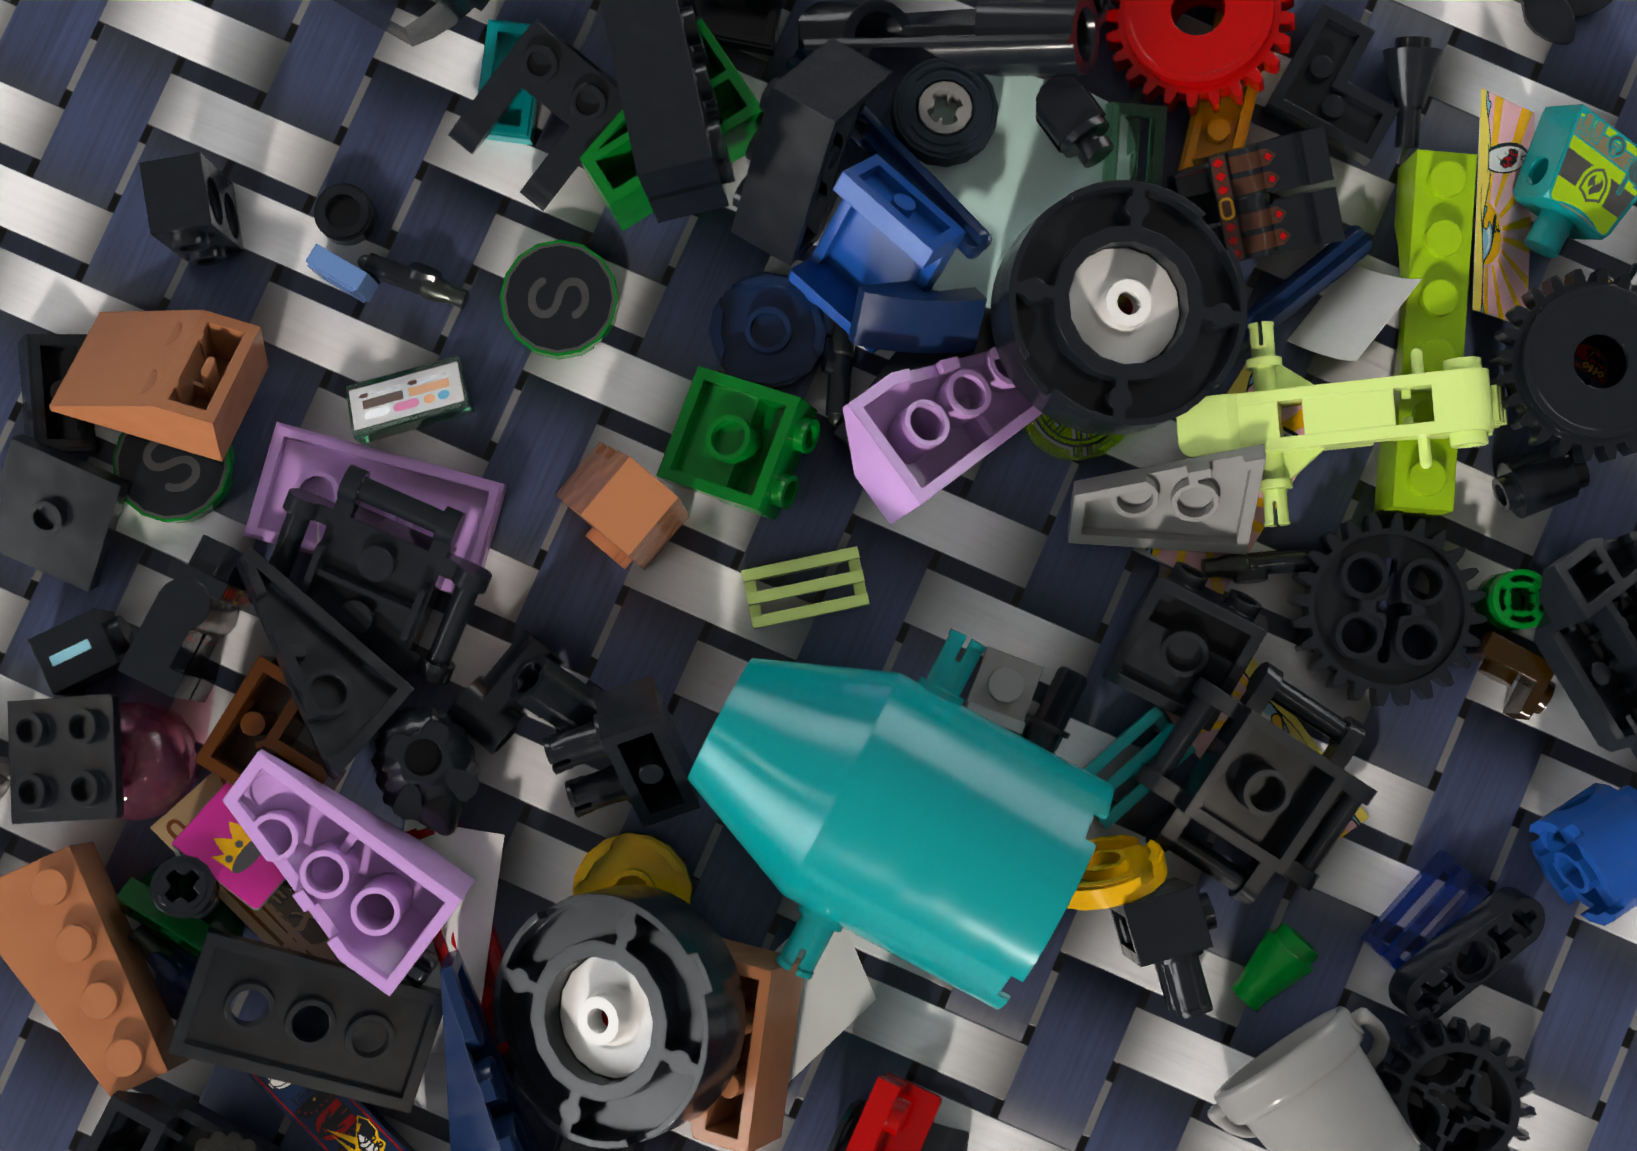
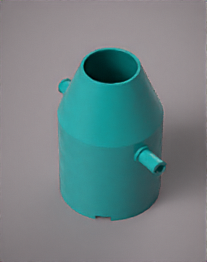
(901, 815)

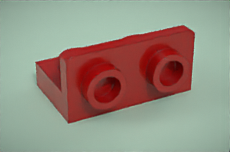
(895, 1116)

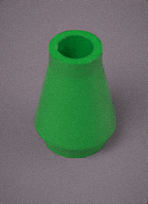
(1275, 965)

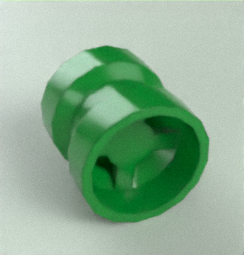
(1504, 605)

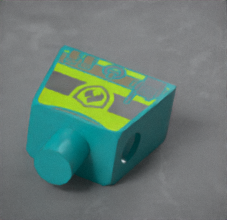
(1575, 178)

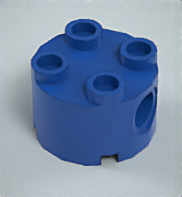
(1592, 850)

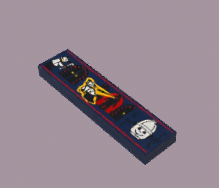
(333, 1120)

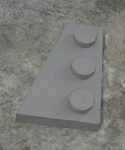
(1172, 505)

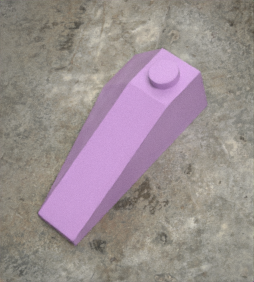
(930, 427)
(357, 874)

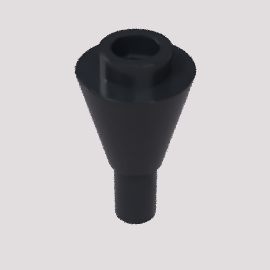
(1410, 77)

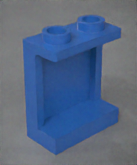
(875, 237)

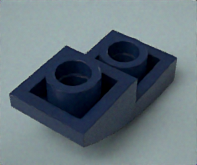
(910, 321)

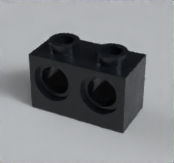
(192, 208)

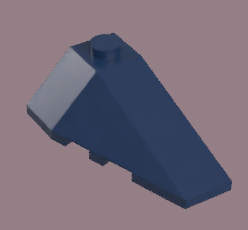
(480, 1092)

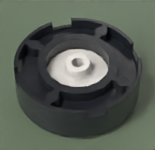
(1118, 308)
(619, 1014)

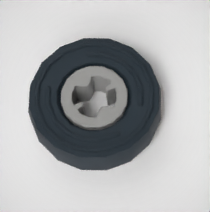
(915, 103)

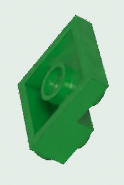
(740, 443)

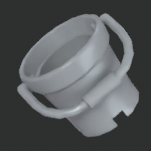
(1317, 1091)

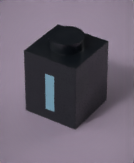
(82, 651)

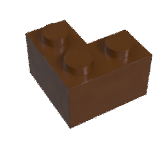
(257, 719)

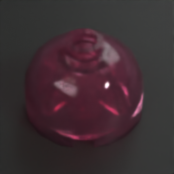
(155, 759)

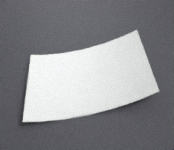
(1352, 313)

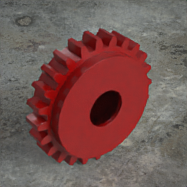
(1198, 65)

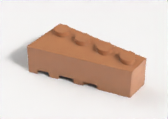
(76, 961)

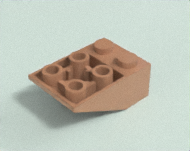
(166, 377)

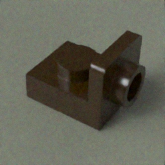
(1509, 662)

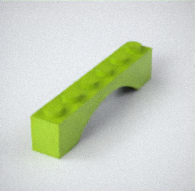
(1433, 245)

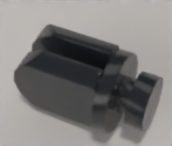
(1073, 120)

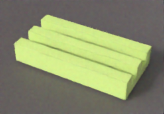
(757, 597)

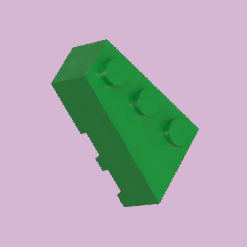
(610, 157)

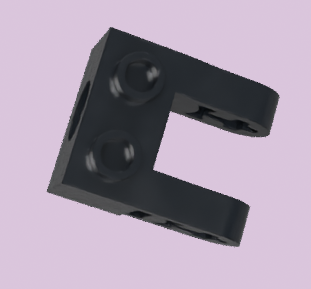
(564, 84)

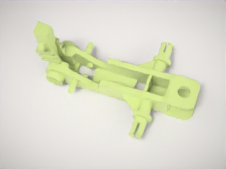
(1337, 415)

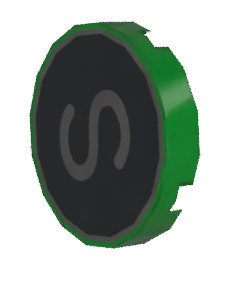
(559, 299)
(171, 481)

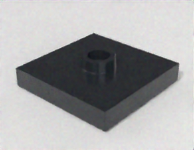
(58, 511)

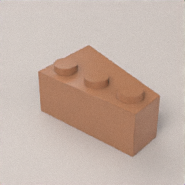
(624, 505)
(755, 1099)

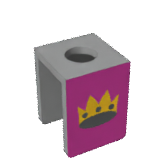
(229, 853)

